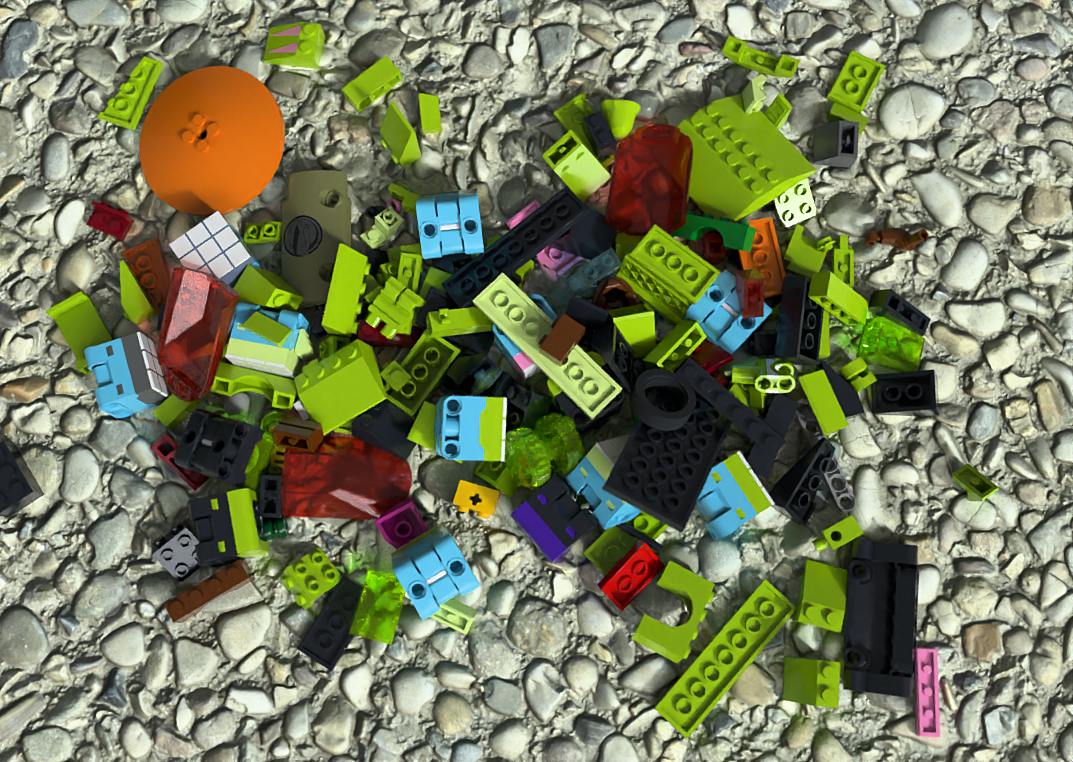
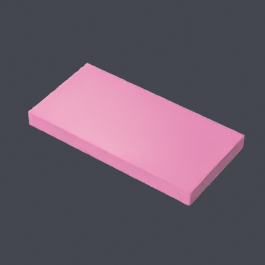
(553, 258)

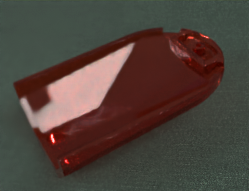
(650, 180)
(195, 331)
(343, 481)

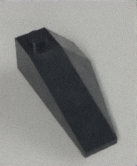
(798, 487)

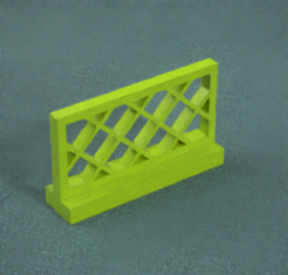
(654, 291)

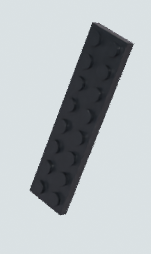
(516, 246)

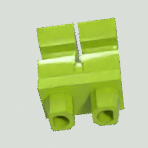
(390, 310)

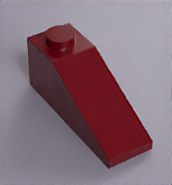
(374, 338)
(165, 447)

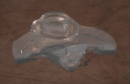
(107, 594)

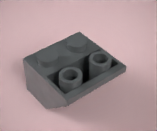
(836, 144)

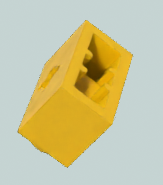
(488, 497)

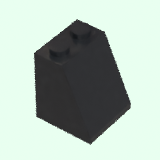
(587, 237)

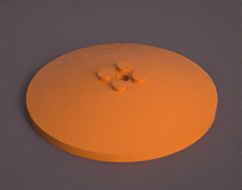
(235, 157)

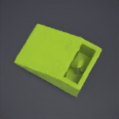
(577, 165)

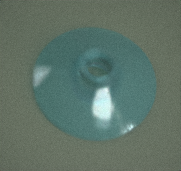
(484, 380)

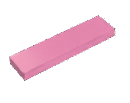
(926, 692)

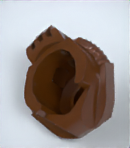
(614, 294)

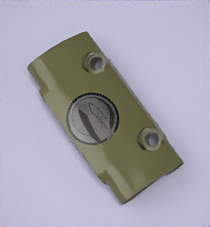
(313, 225)

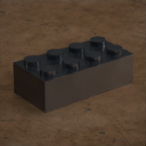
(799, 323)

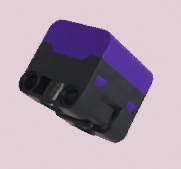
(554, 519)

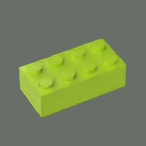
(427, 367)

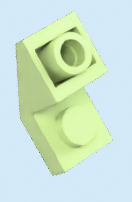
(754, 95)
(385, 226)

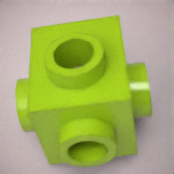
(331, 345)

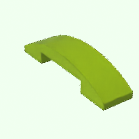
(759, 61)

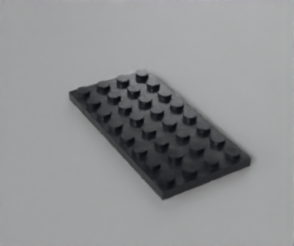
(668, 469)

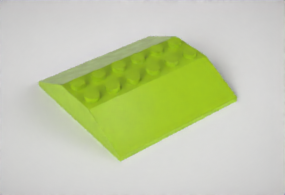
(739, 159)

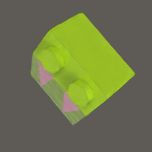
(295, 45)

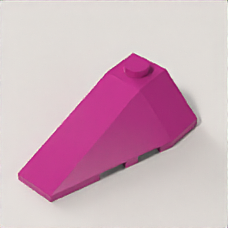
(401, 523)

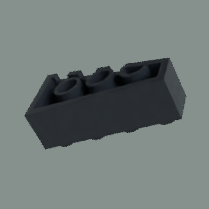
(779, 415)

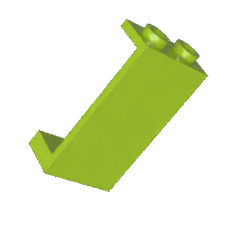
(80, 326)

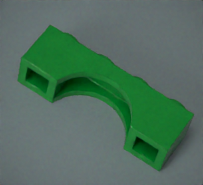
(734, 235)

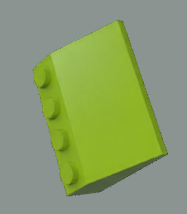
(345, 292)
(341, 386)

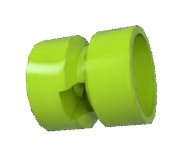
(857, 374)

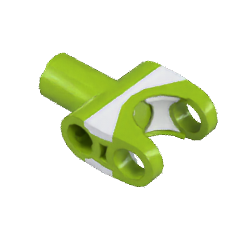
(764, 375)

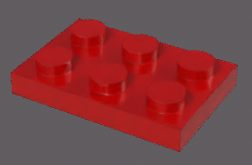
(631, 575)

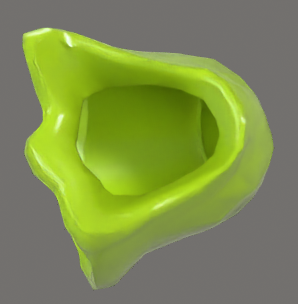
(620, 115)

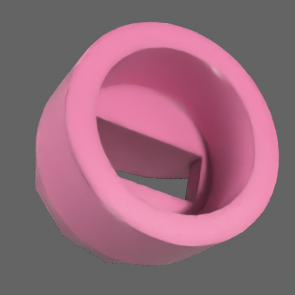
(397, 203)

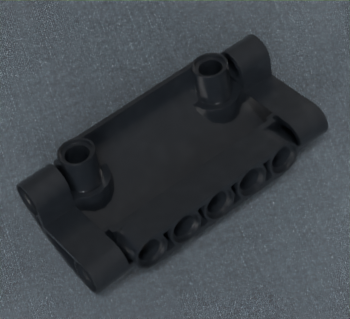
(881, 618)

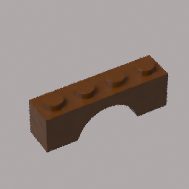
(215, 586)

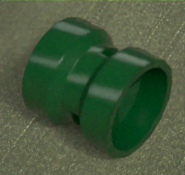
(275, 528)

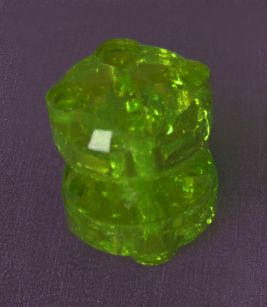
(551, 446)

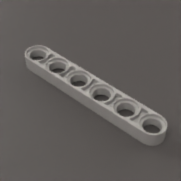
(836, 471)

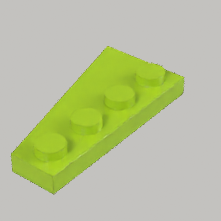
(133, 96)
(571, 117)

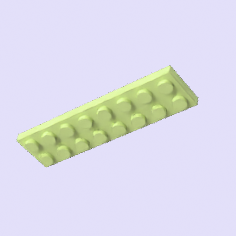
(526, 325)

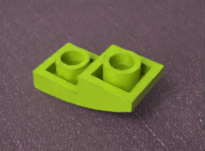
(262, 233)

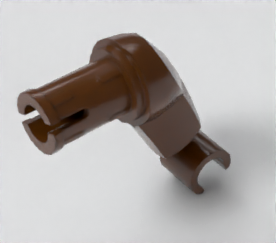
(897, 238)

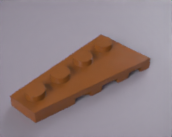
(151, 270)

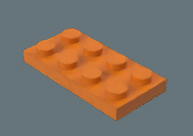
(765, 256)

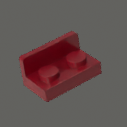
(110, 221)

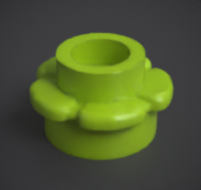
(825, 244)

